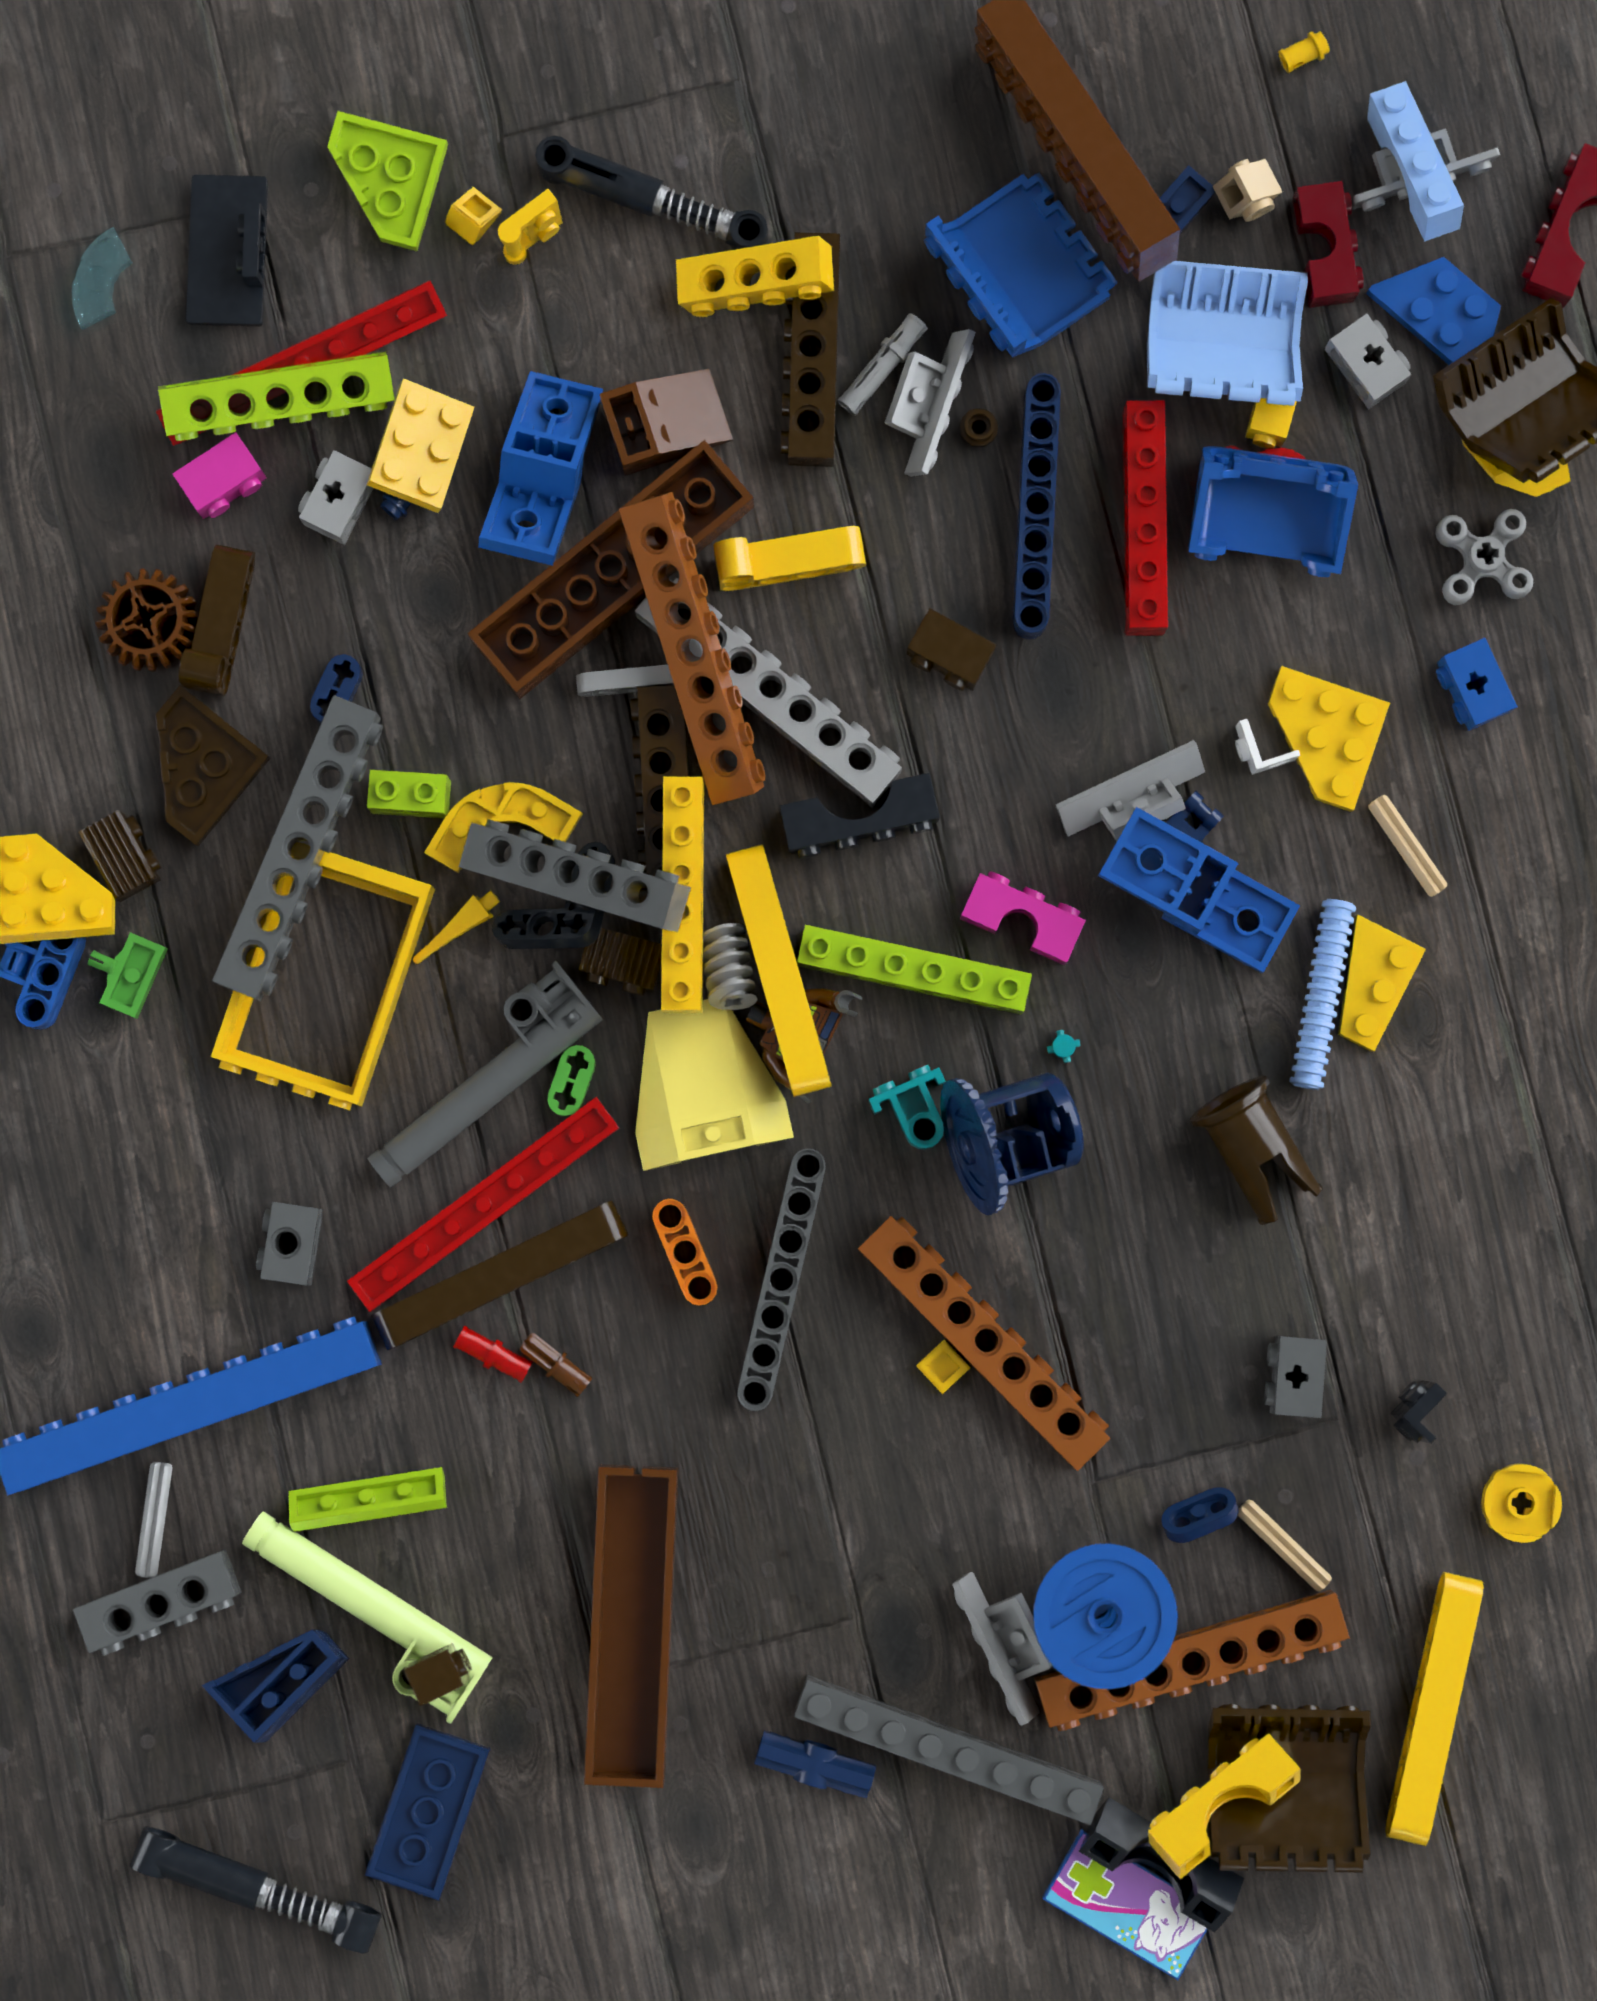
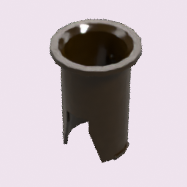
(1250, 1134)

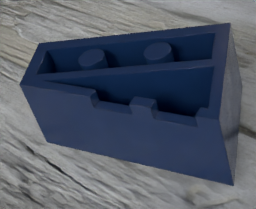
(276, 1685)

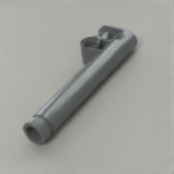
(555, 1024)

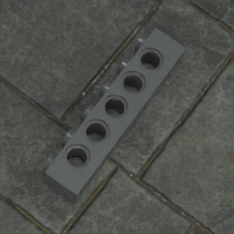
(485, 855)

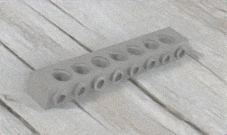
(866, 783)

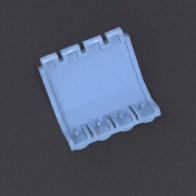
(1226, 332)

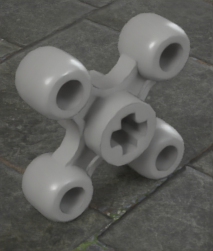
(1475, 567)

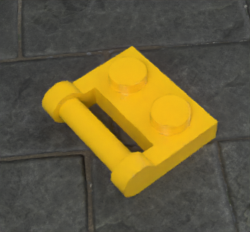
(528, 225)

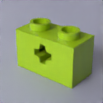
(408, 794)

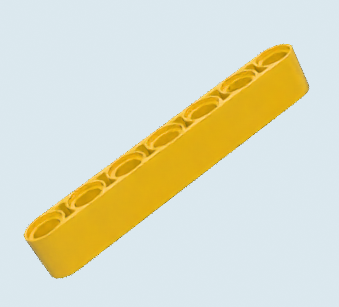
(778, 971)
(1434, 1708)

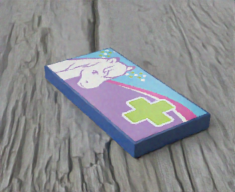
(1128, 1908)

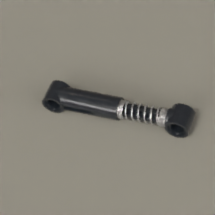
(643, 193)
(165, 1856)

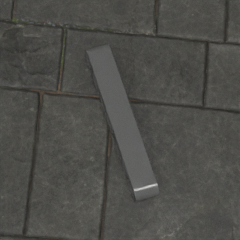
(783, 1299)

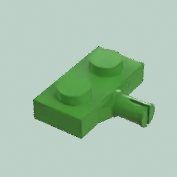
(130, 974)

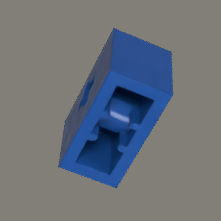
(1479, 665)

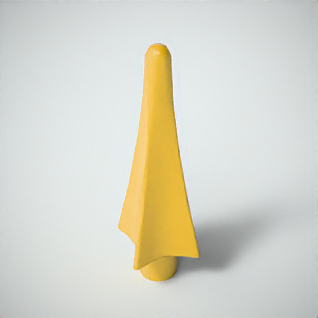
(470, 915)

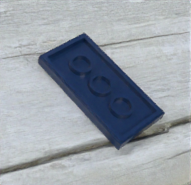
(427, 1811)

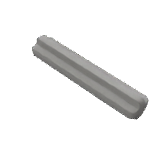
(153, 1519)

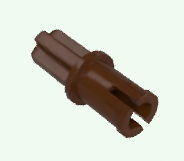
(555, 1364)

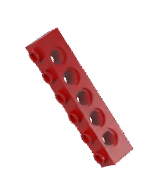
(1145, 518)

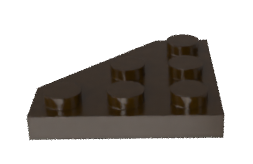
(201, 764)

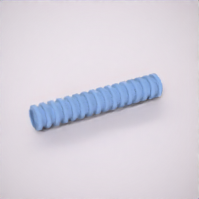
(1322, 994)

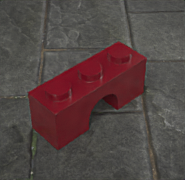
(1325, 212)

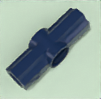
(815, 1764)

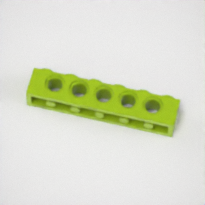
(178, 397)
(914, 969)

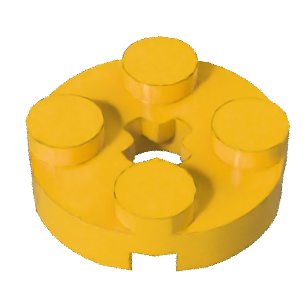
(1506, 1485)

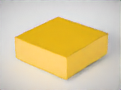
(943, 1366)

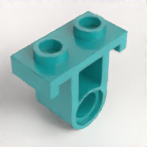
(912, 1103)

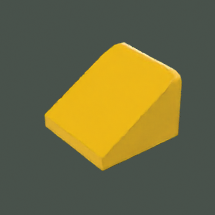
(472, 215)

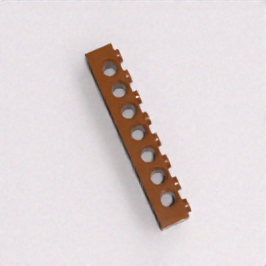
(686, 669)
(1074, 1447)
(1328, 1631)

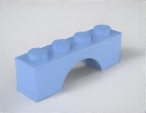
(1429, 186)

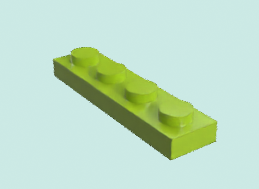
(367, 1499)

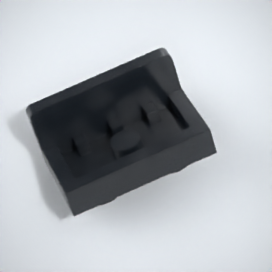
(1415, 1405)

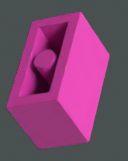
(220, 477)

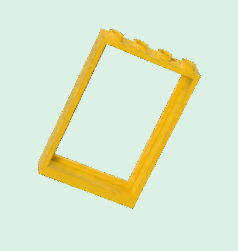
(306, 1084)

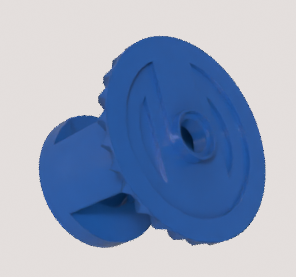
(1125, 1640)

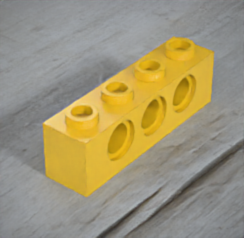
(700, 274)

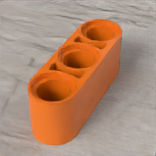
(684, 1232)

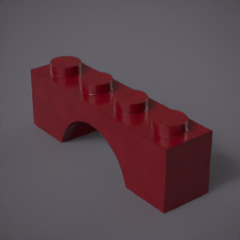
(1557, 265)

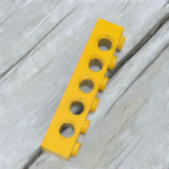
(684, 857)

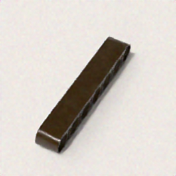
(499, 1275)

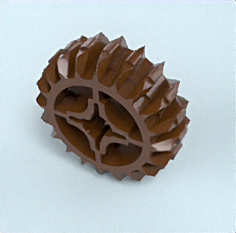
(133, 624)

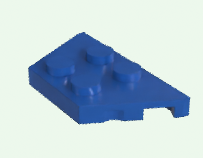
(1439, 308)

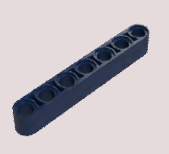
(1039, 488)

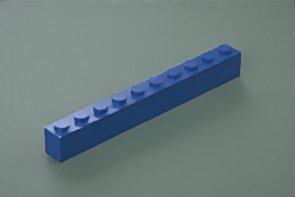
(187, 1407)

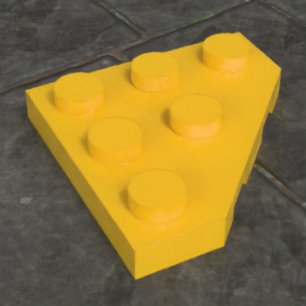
(1331, 730)
(48, 894)

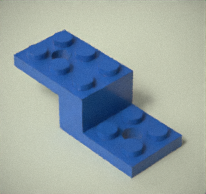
(540, 468)
(1199, 890)

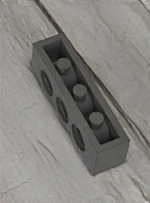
(97, 1616)

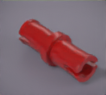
(493, 1354)

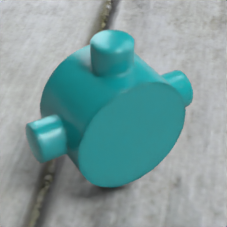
(1063, 1046)

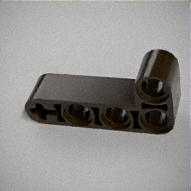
(211, 659)

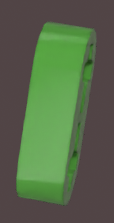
(562, 1078)

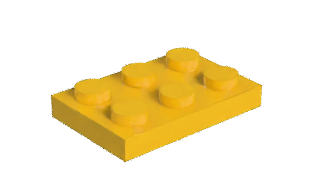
(420, 445)

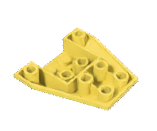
(704, 1089)

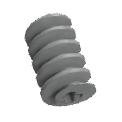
(726, 967)

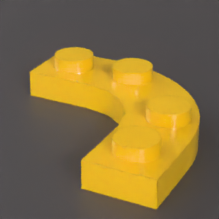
(504, 804)

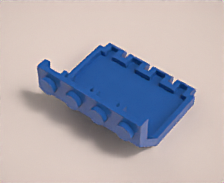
(1021, 264)

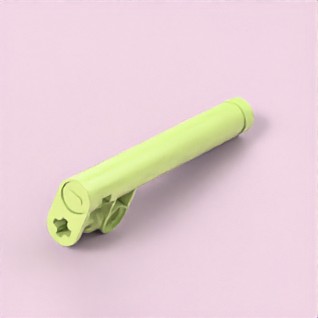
(366, 1602)

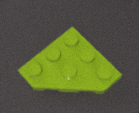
(389, 174)

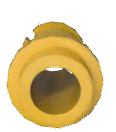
(1304, 51)

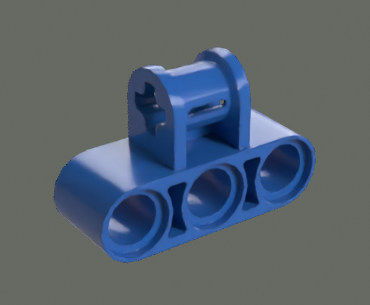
(26, 967)

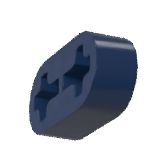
(329, 681)

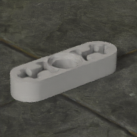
(622, 680)

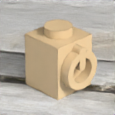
(1248, 190)

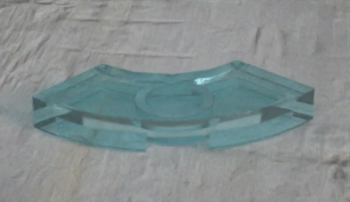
(96, 278)

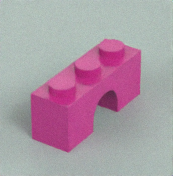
(1055, 926)

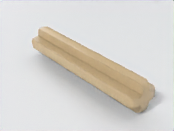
(1407, 845)
(1284, 1545)

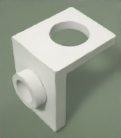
(1249, 752)

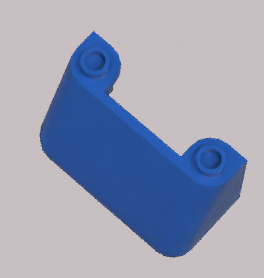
(1272, 508)

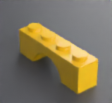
(1259, 1773)

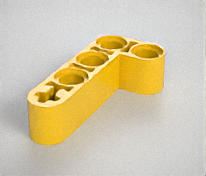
(787, 558)

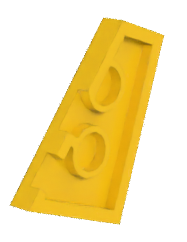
(1376, 980)

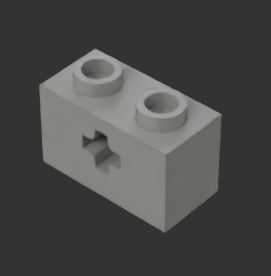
(1370, 380)
(337, 517)

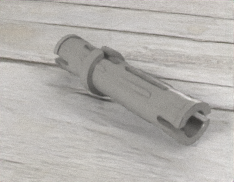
(873, 375)

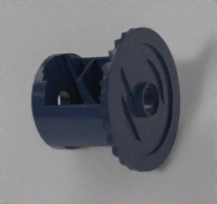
(993, 1160)

